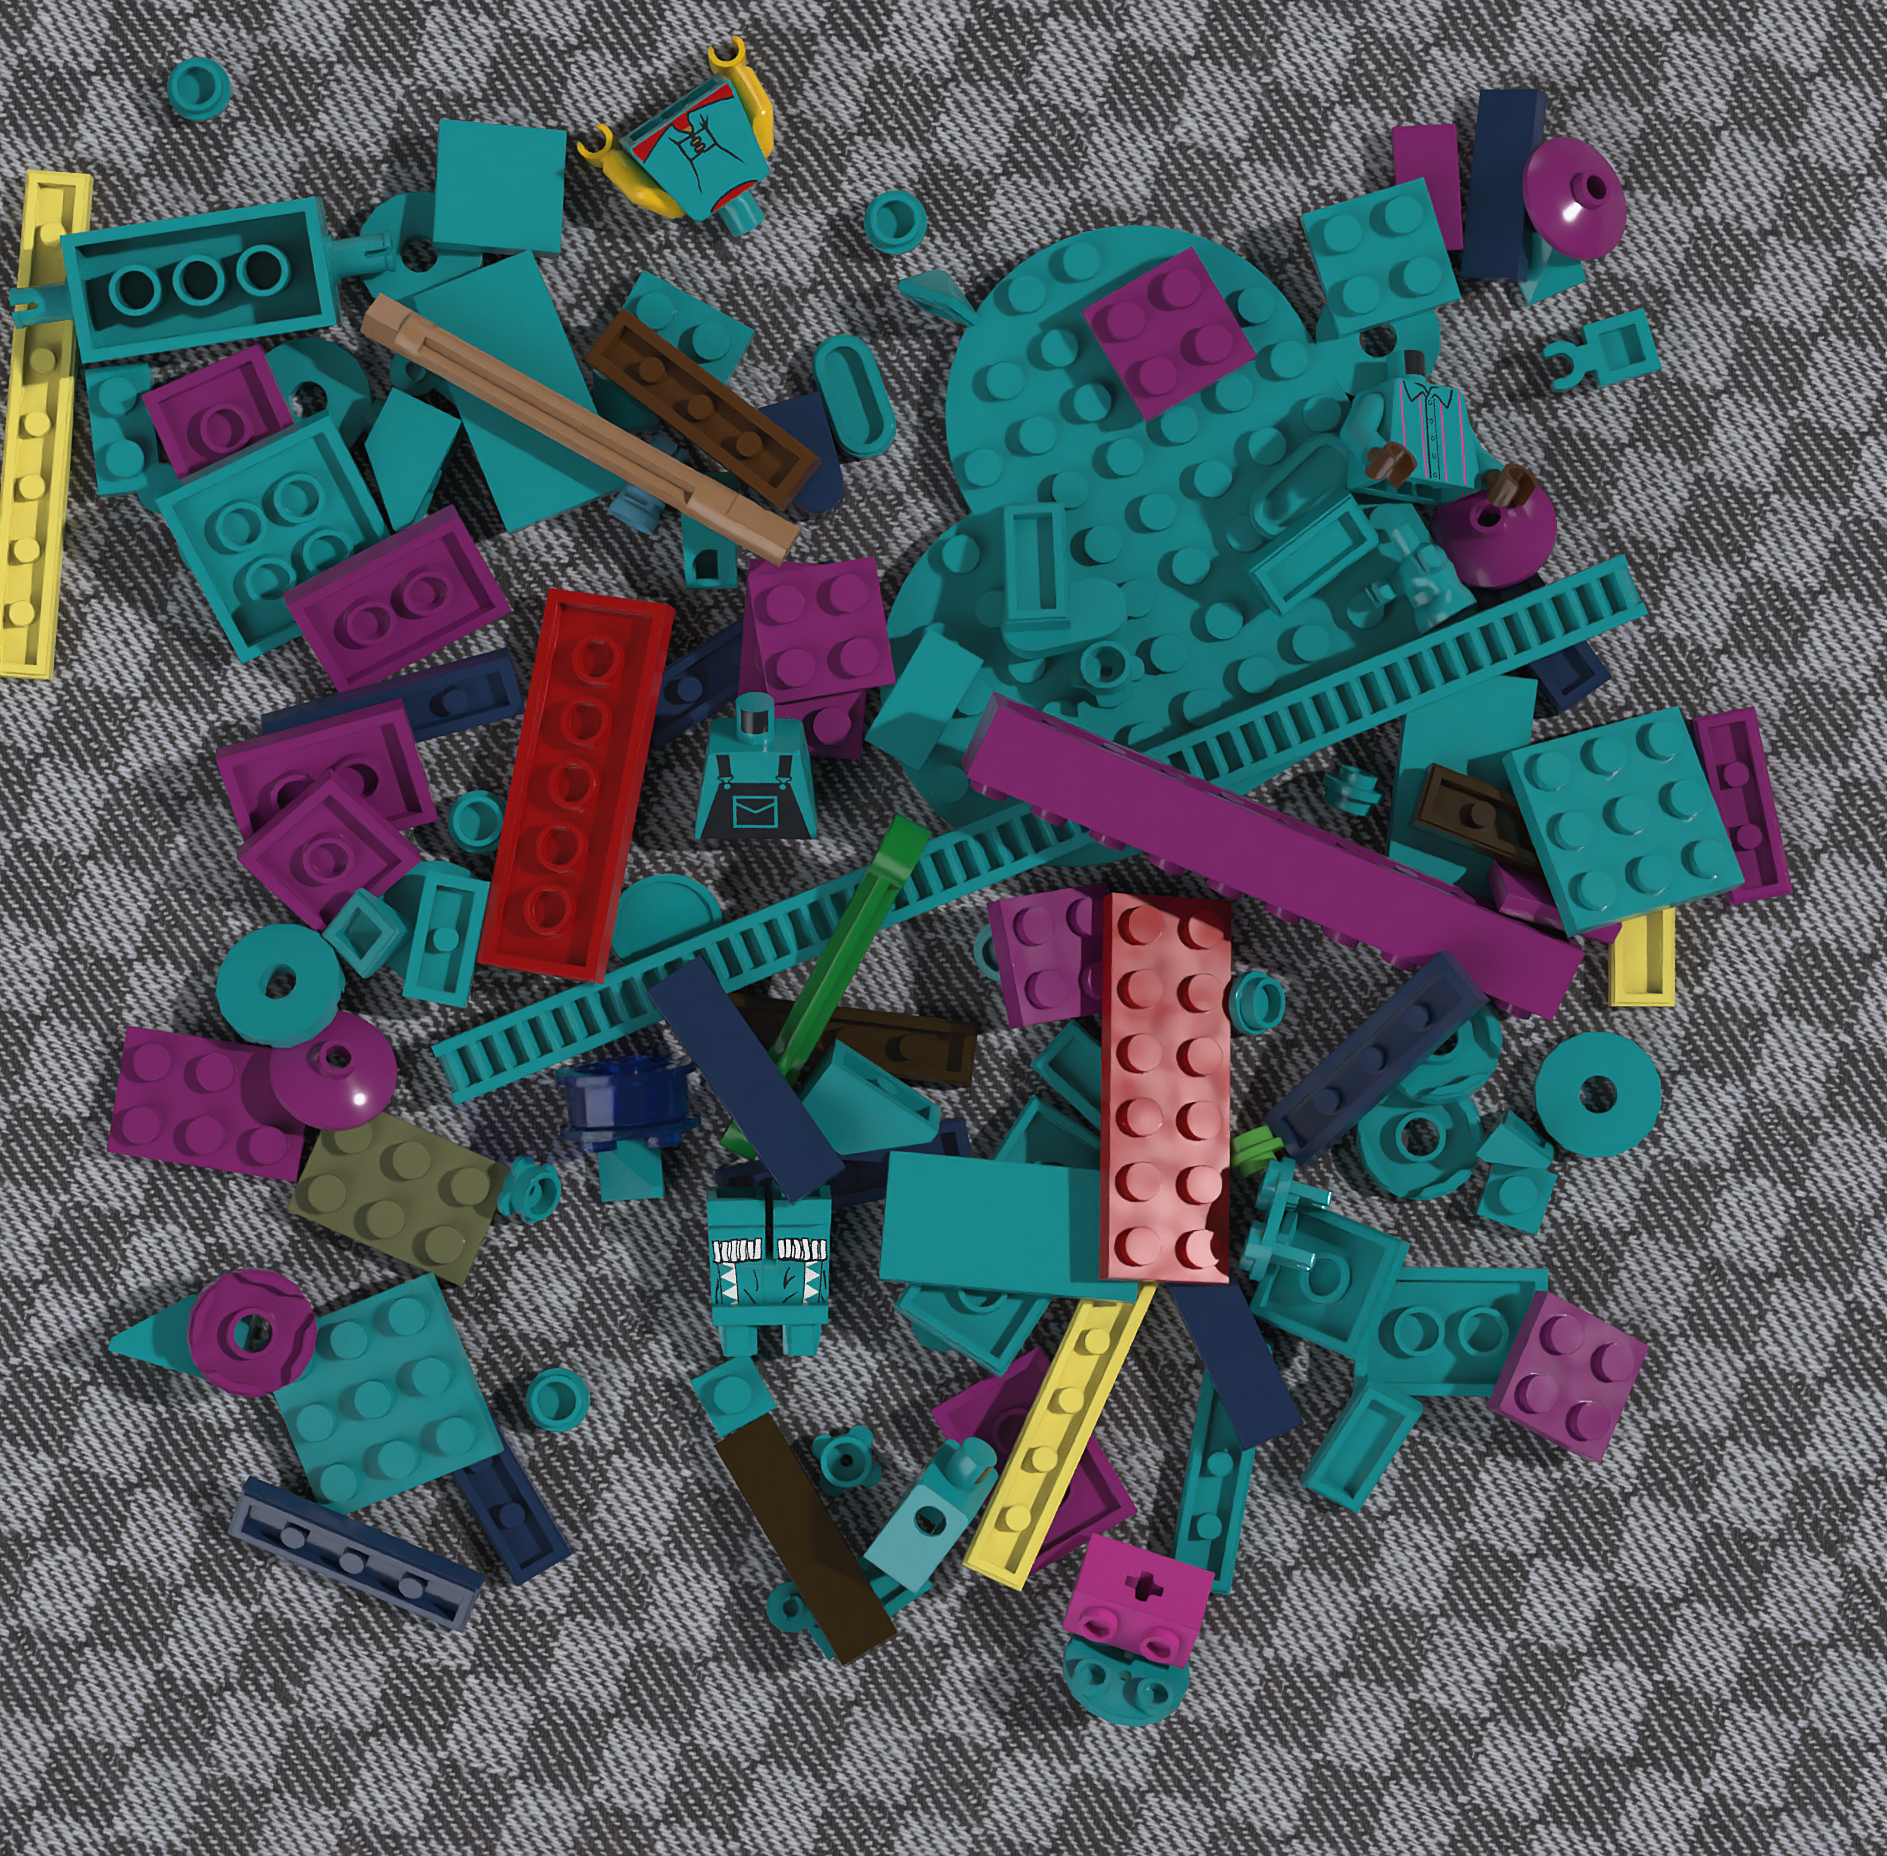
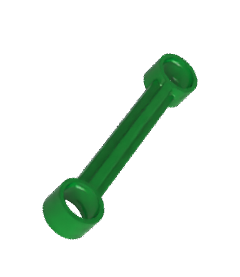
(841, 957)

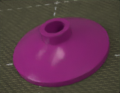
(1574, 199)
(1500, 553)
(332, 1096)

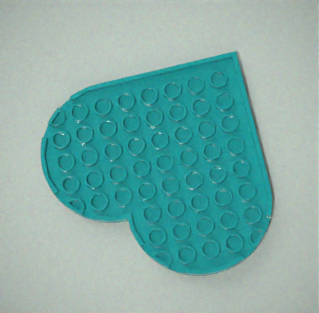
(1145, 507)

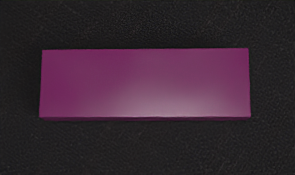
(1740, 784)

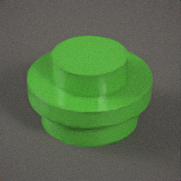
(1253, 1150)

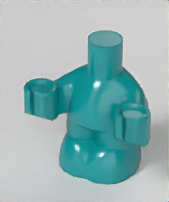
(1425, 578)

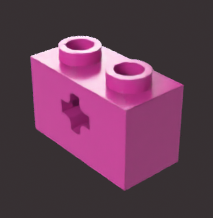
(1138, 1601)

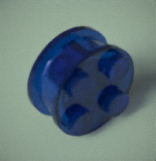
(627, 1101)

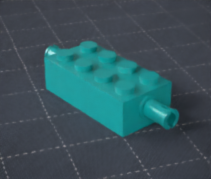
(202, 279)

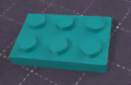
(1449, 1329)

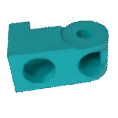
(709, 556)

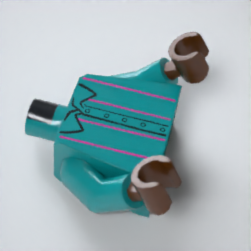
(1418, 443)

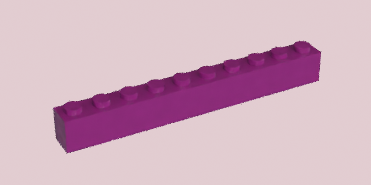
(1265, 855)

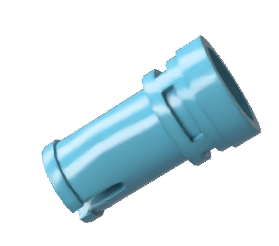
(637, 506)

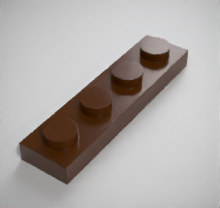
(703, 409)

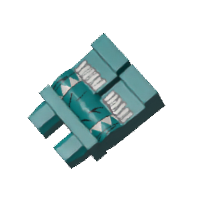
(768, 1287)

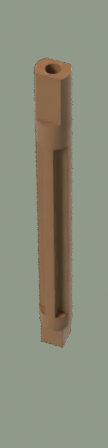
(580, 430)

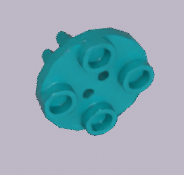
(1275, 1195)
(1095, 1681)

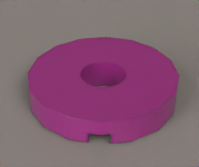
(229, 1300)

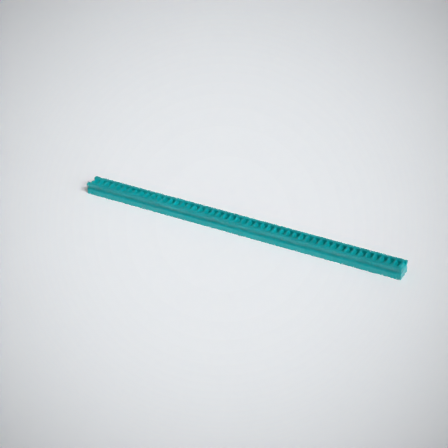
(1019, 840)

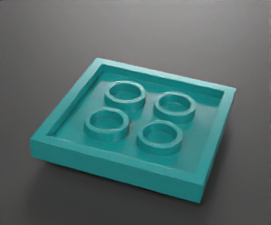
(269, 525)
(1622, 821)
(386, 1399)

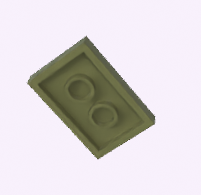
(403, 1193)

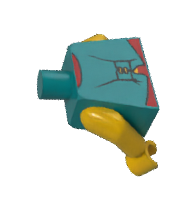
(699, 149)

